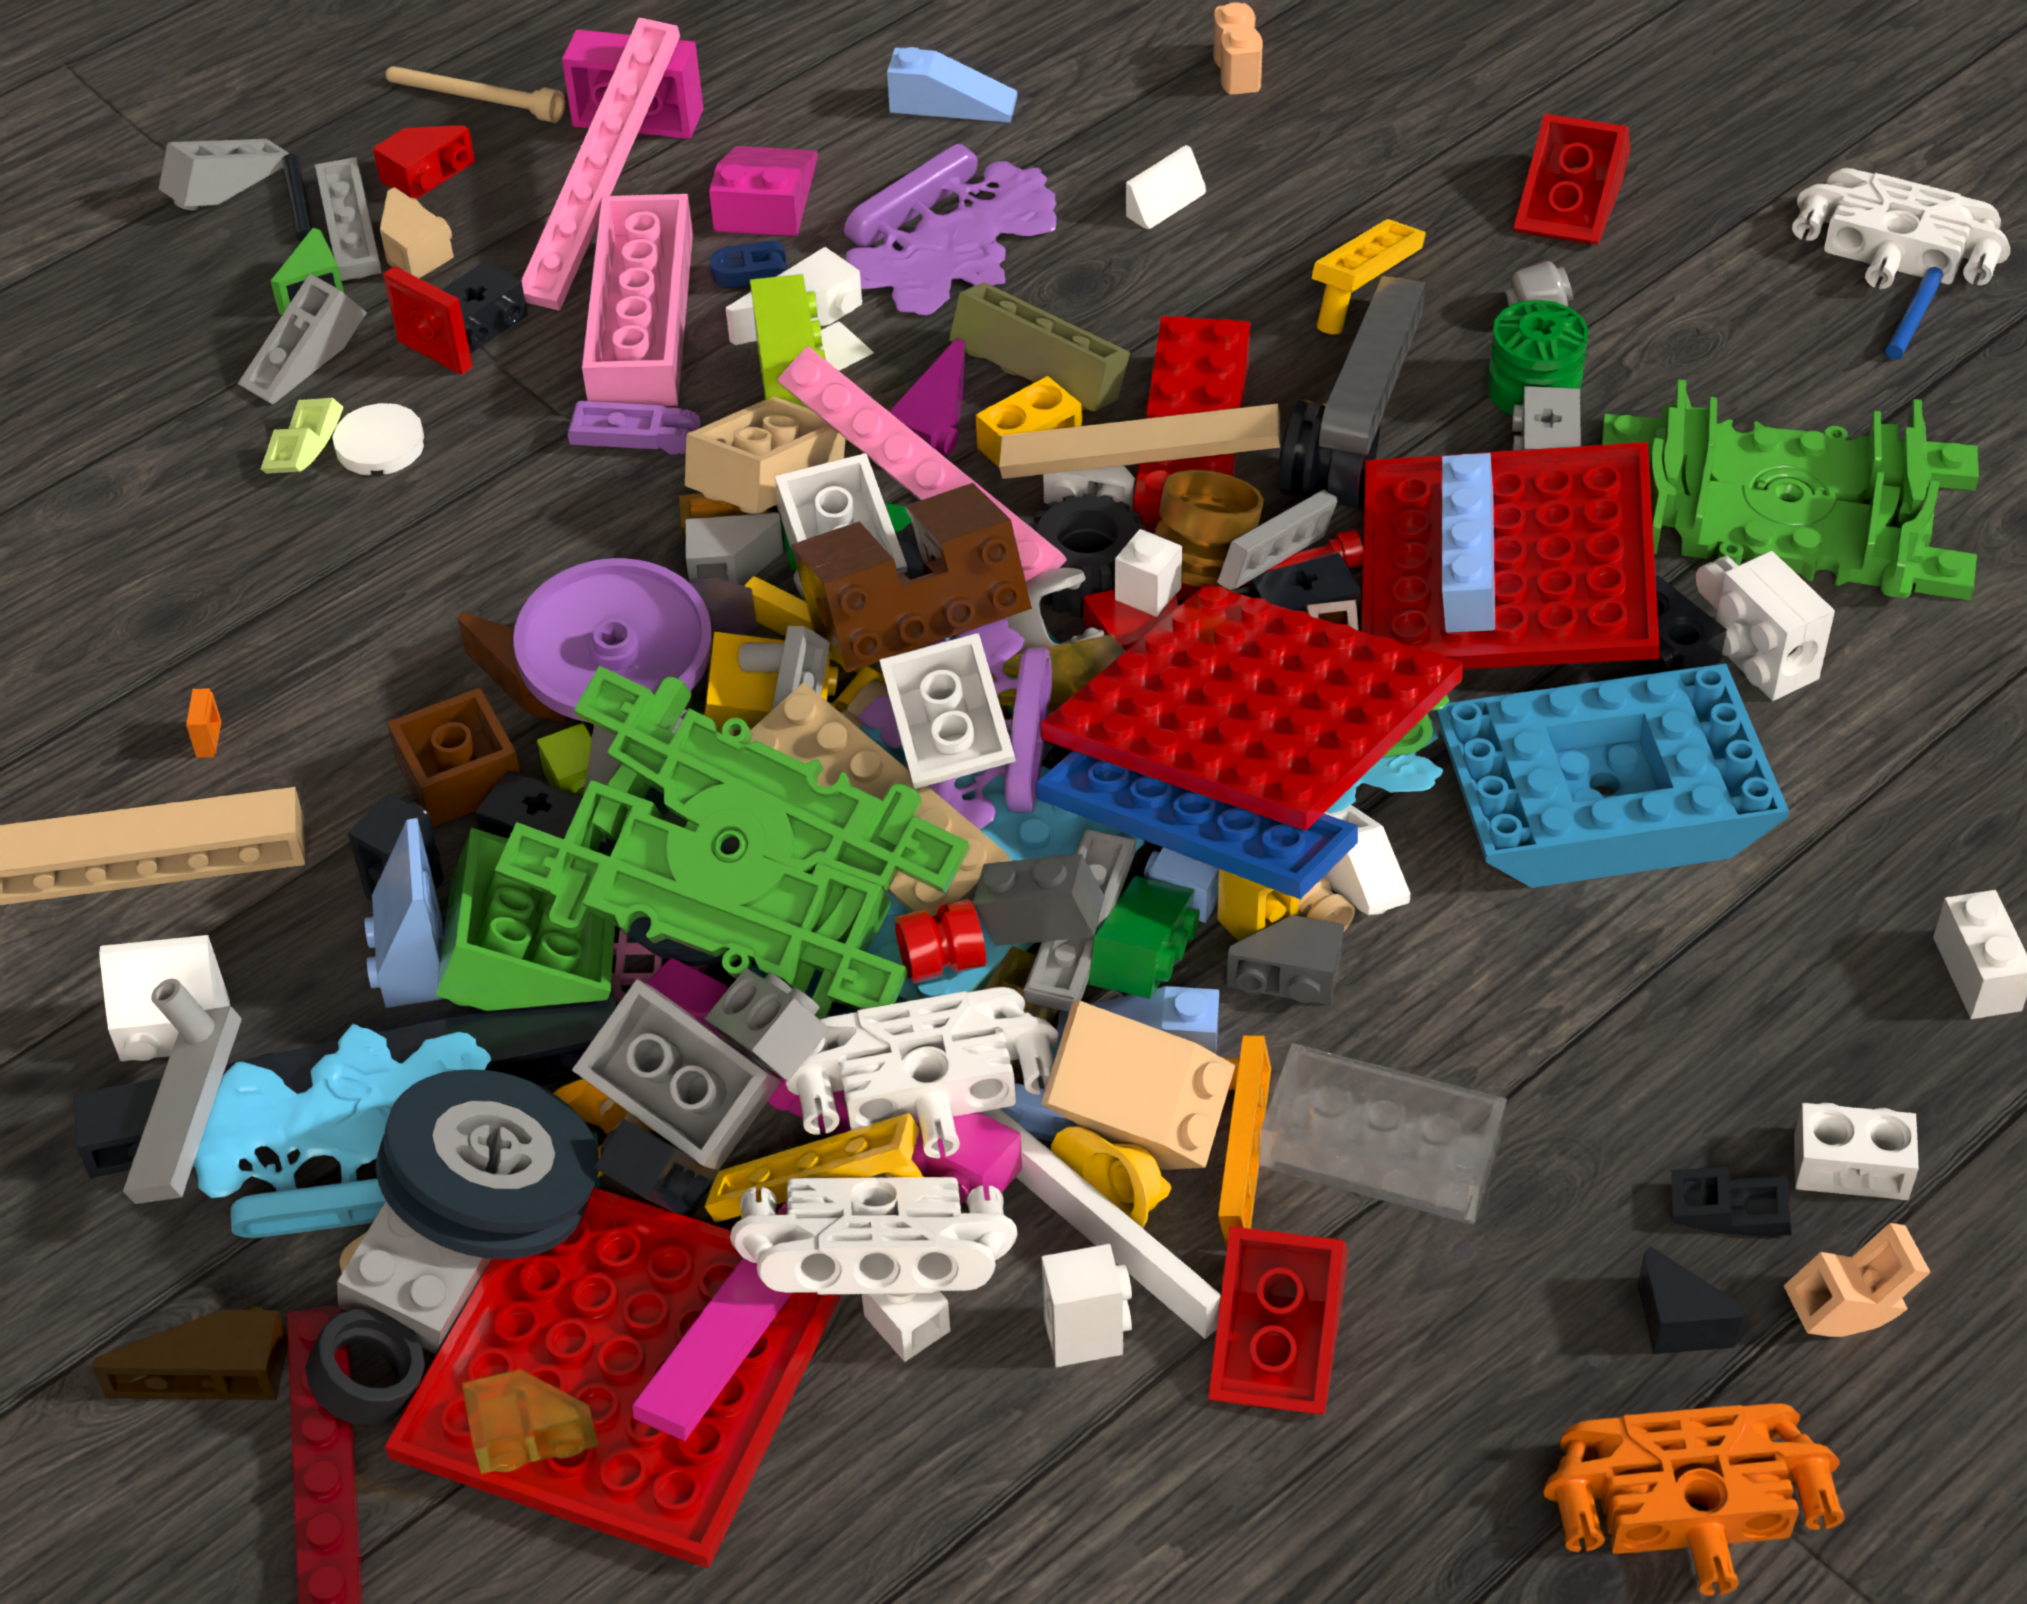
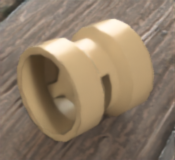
(1325, 905)

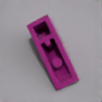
(936, 399)

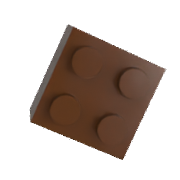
(452, 754)

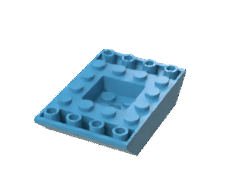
(1667, 744)

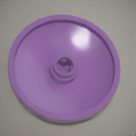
(614, 616)

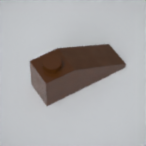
(493, 650)

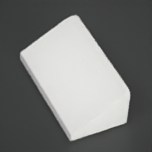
(1164, 188)

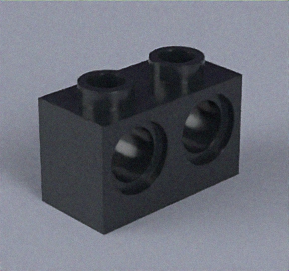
(1685, 631)
(654, 1168)

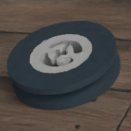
(439, 1152)

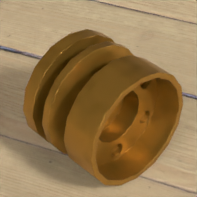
(1204, 516)

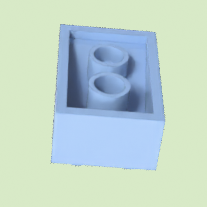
(405, 925)

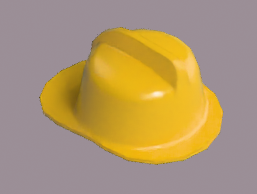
(1119, 1171)

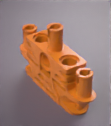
(1714, 1457)

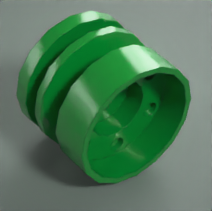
(1535, 347)

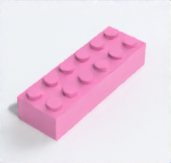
(638, 300)

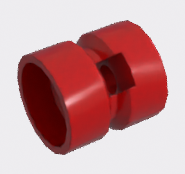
(940, 941)

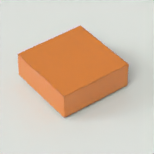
(203, 723)

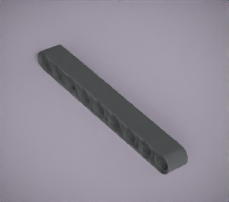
(1372, 366)

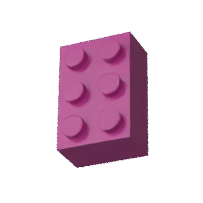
(592, 62)

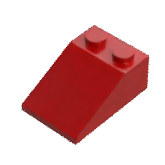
(1573, 179)
(1278, 1320)

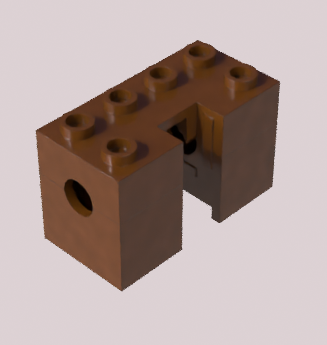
(879, 613)

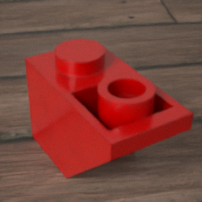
(423, 157)

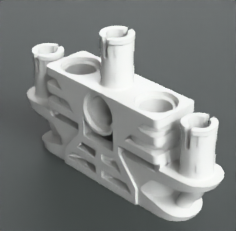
(1902, 227)
(925, 1060)
(873, 1235)

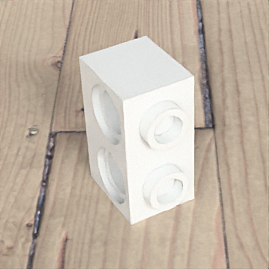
(1856, 1151)

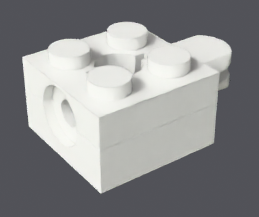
(1771, 621)

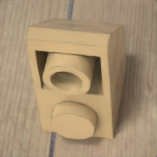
(413, 235)

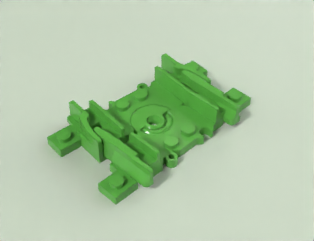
(1730, 490)
(762, 896)

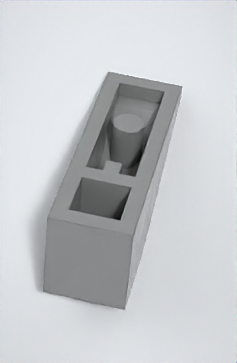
(216, 170)
(303, 340)

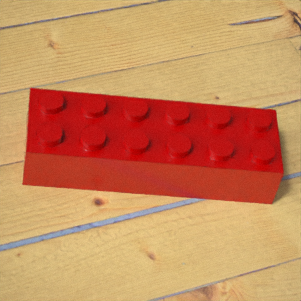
(1195, 370)

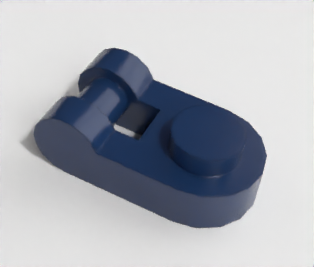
(739, 264)

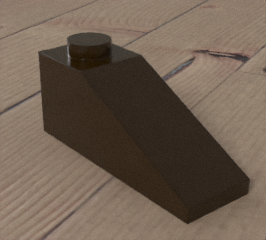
(207, 1358)

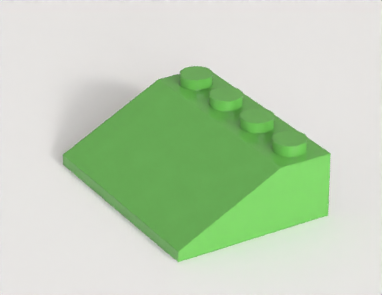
(506, 949)

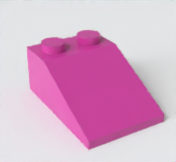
(761, 190)

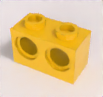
(1031, 409)

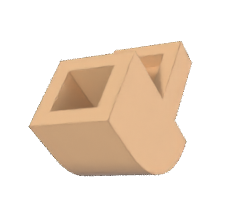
(1858, 1292)

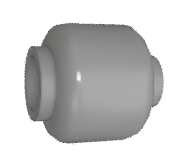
(1540, 282)

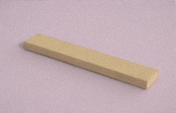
(1140, 441)

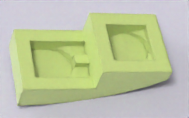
(307, 435)

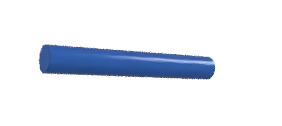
(1914, 313)

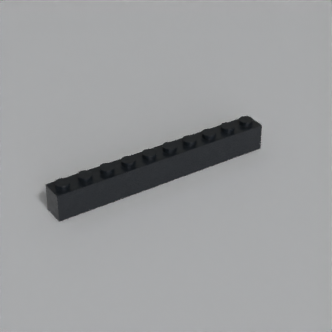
(523, 1042)

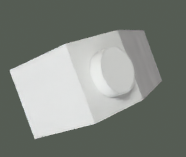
(835, 288)

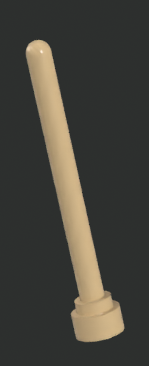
(545, 104)

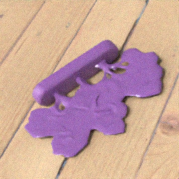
(948, 244)
(1029, 711)

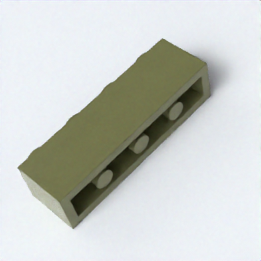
(1038, 345)

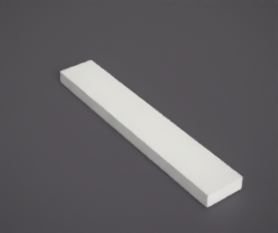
(1106, 1224)

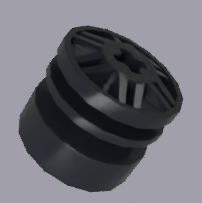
(1306, 461)

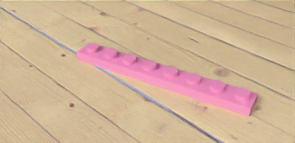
(599, 163)
(897, 447)

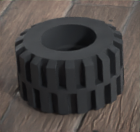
(1090, 537)

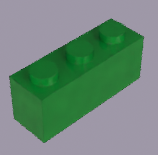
(1143, 937)

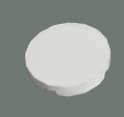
(378, 439)

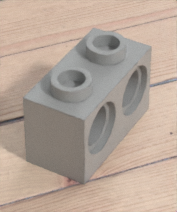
(769, 1022)

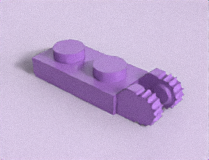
(631, 426)

